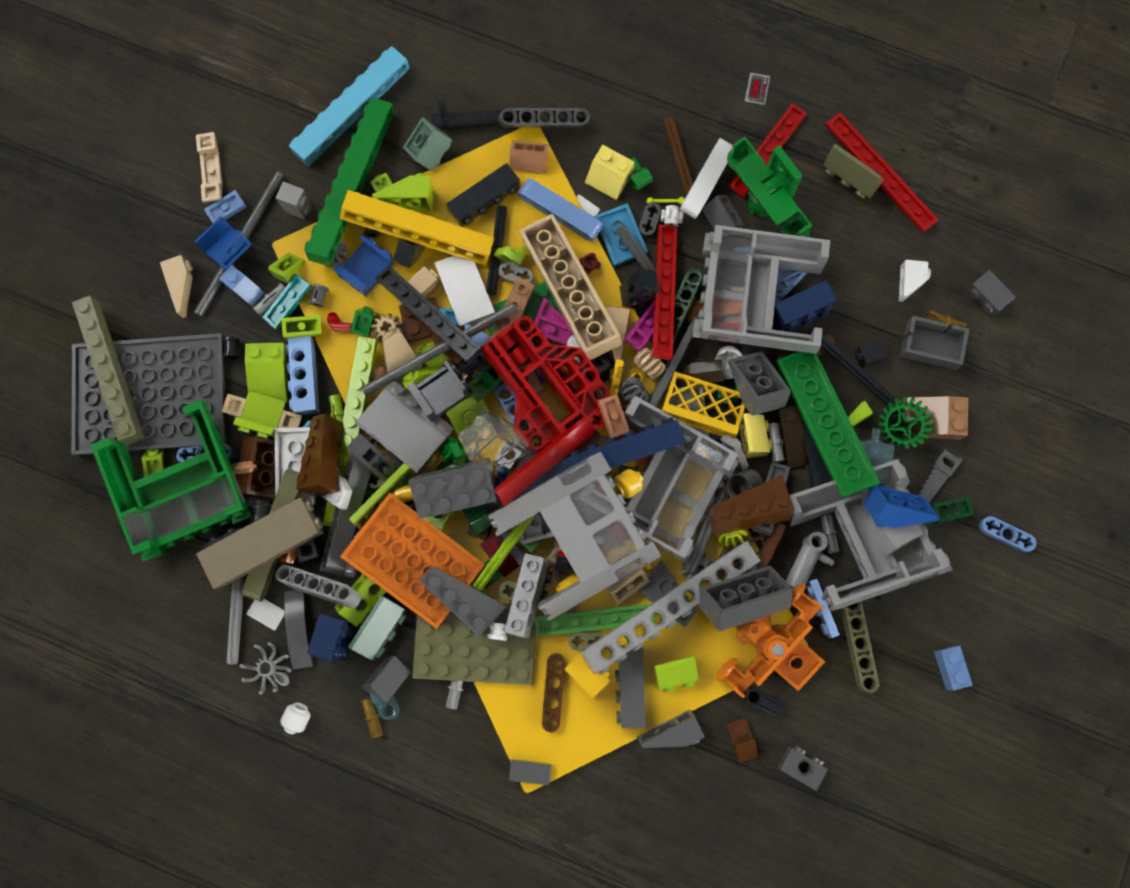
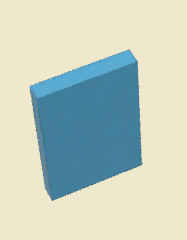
(614, 245)

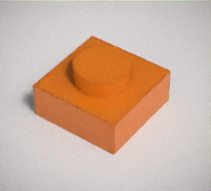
(289, 557)

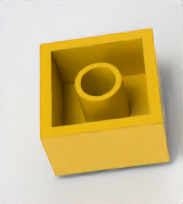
(585, 678)

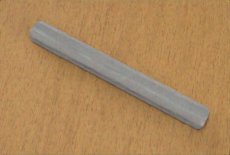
(235, 621)

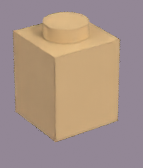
(424, 281)

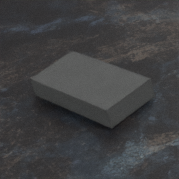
(530, 772)

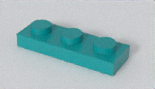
(287, 301)

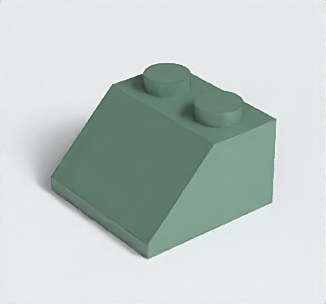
(427, 144)

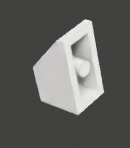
(912, 277)

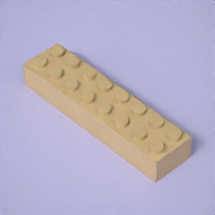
(570, 287)

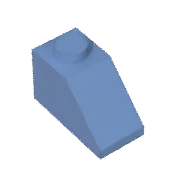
(242, 286)

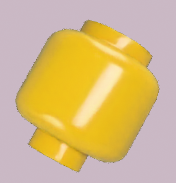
(628, 483)

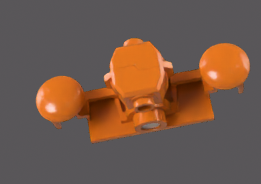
(776, 648)

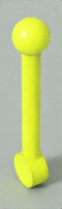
(679, 201)

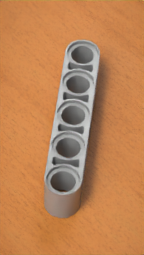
(318, 586)

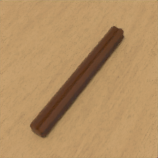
(679, 153)

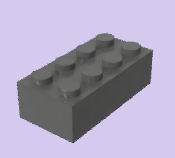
(453, 488)
(745, 598)

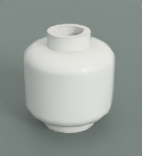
(295, 718)

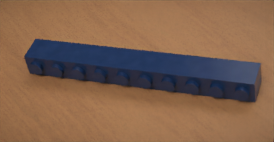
(620, 451)

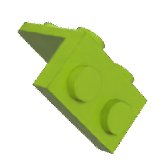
(260, 415)

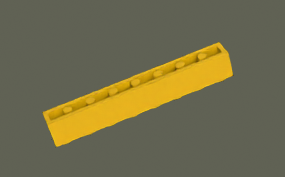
(416, 227)

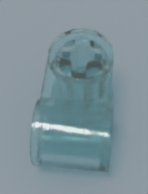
(381, 705)

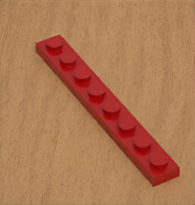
(892, 183)
(665, 298)

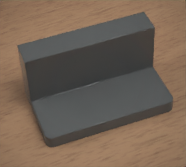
(722, 212)
(387, 678)

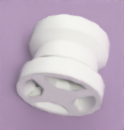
(497, 631)

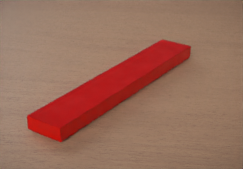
(778, 136)
(543, 461)

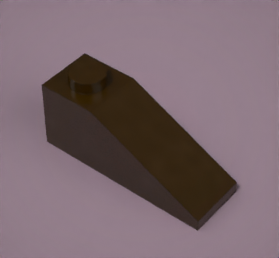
(792, 435)

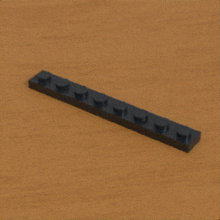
(429, 315)

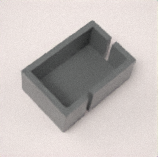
(929, 344)

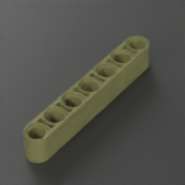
(259, 579)

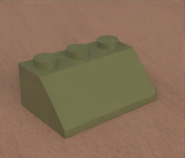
(852, 172)

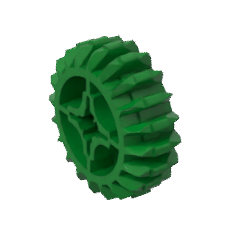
(908, 430)

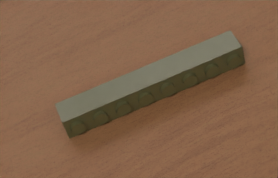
(108, 370)

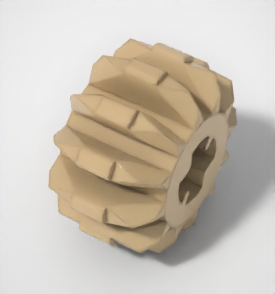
(380, 326)
(651, 366)

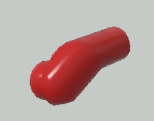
(336, 324)

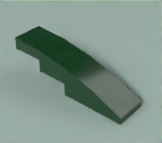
(487, 381)
(952, 510)

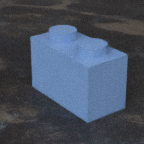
(953, 668)

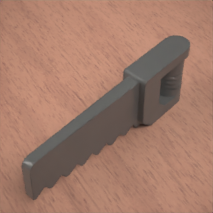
(939, 474)

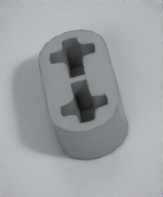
(517, 270)

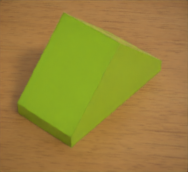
(286, 267)

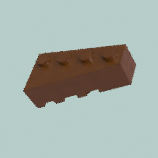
(320, 457)
(753, 508)

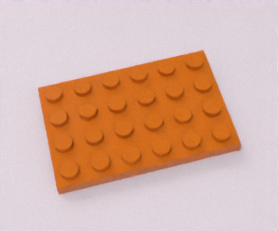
(399, 549)

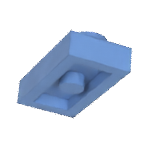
(226, 207)

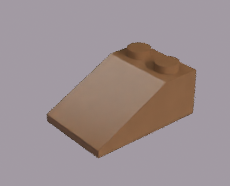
(948, 414)

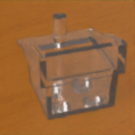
(492, 439)

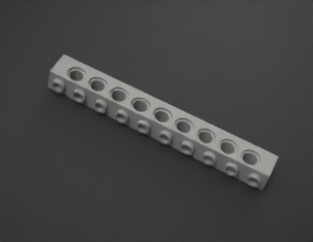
(592, 655)

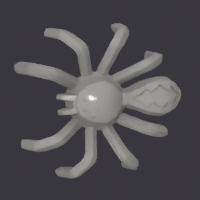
(268, 668)

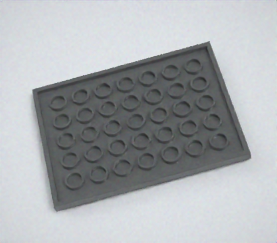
(161, 380)

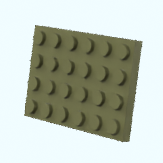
(462, 655)

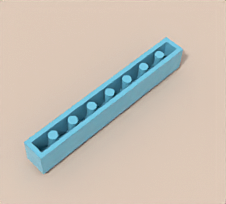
(349, 106)

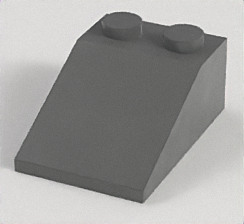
(758, 383)

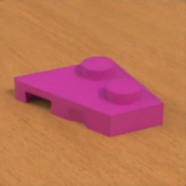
(552, 324)

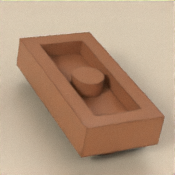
(613, 416)

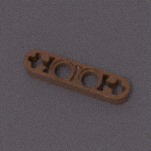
(553, 692)

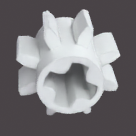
(671, 216)

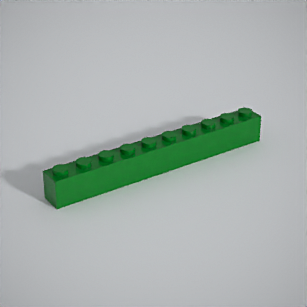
(352, 177)

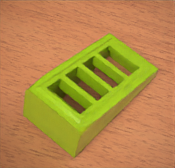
(860, 414)

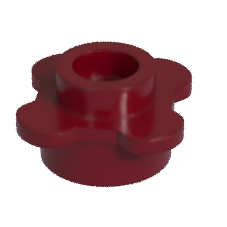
(591, 257)

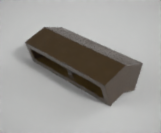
(707, 371)

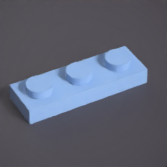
(828, 625)

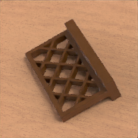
(769, 546)

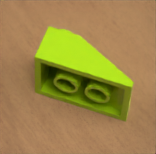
(409, 193)
(267, 369)

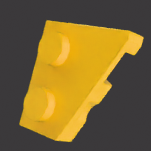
(615, 377)

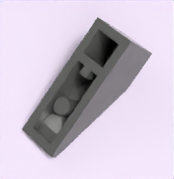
(372, 457)
(676, 732)

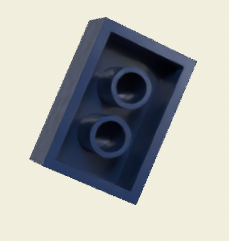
(804, 307)
(331, 638)

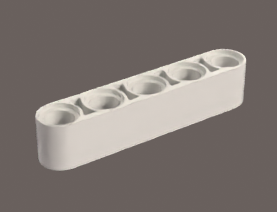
(706, 179)

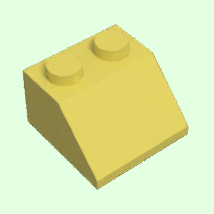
(609, 172)
(754, 435)

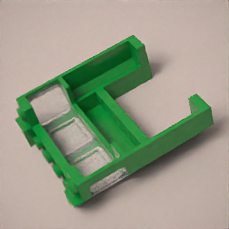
(176, 499)

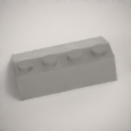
(403, 426)

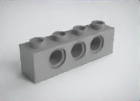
(527, 596)

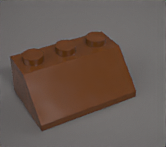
(262, 480)

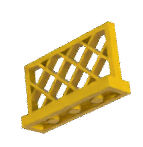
(698, 420)

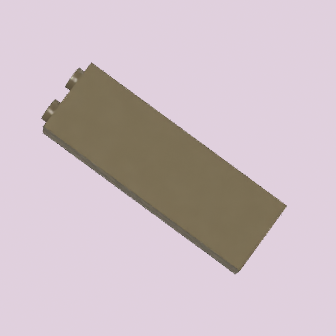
(260, 543)

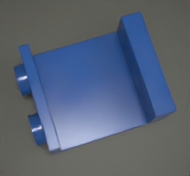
(223, 243)
(364, 266)

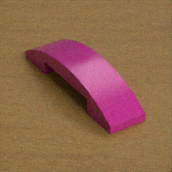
(642, 330)

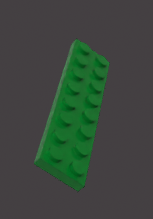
(828, 423)

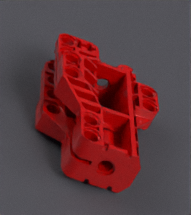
(548, 361)

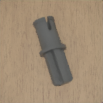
(830, 533)

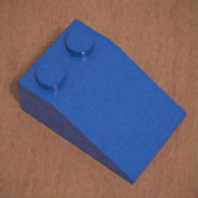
(897, 508)

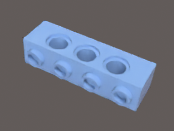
(310, 403)

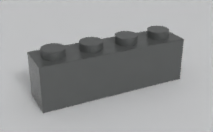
(631, 692)

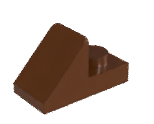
(742, 740)

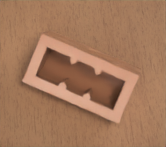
(529, 156)

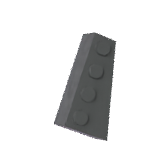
(466, 602)

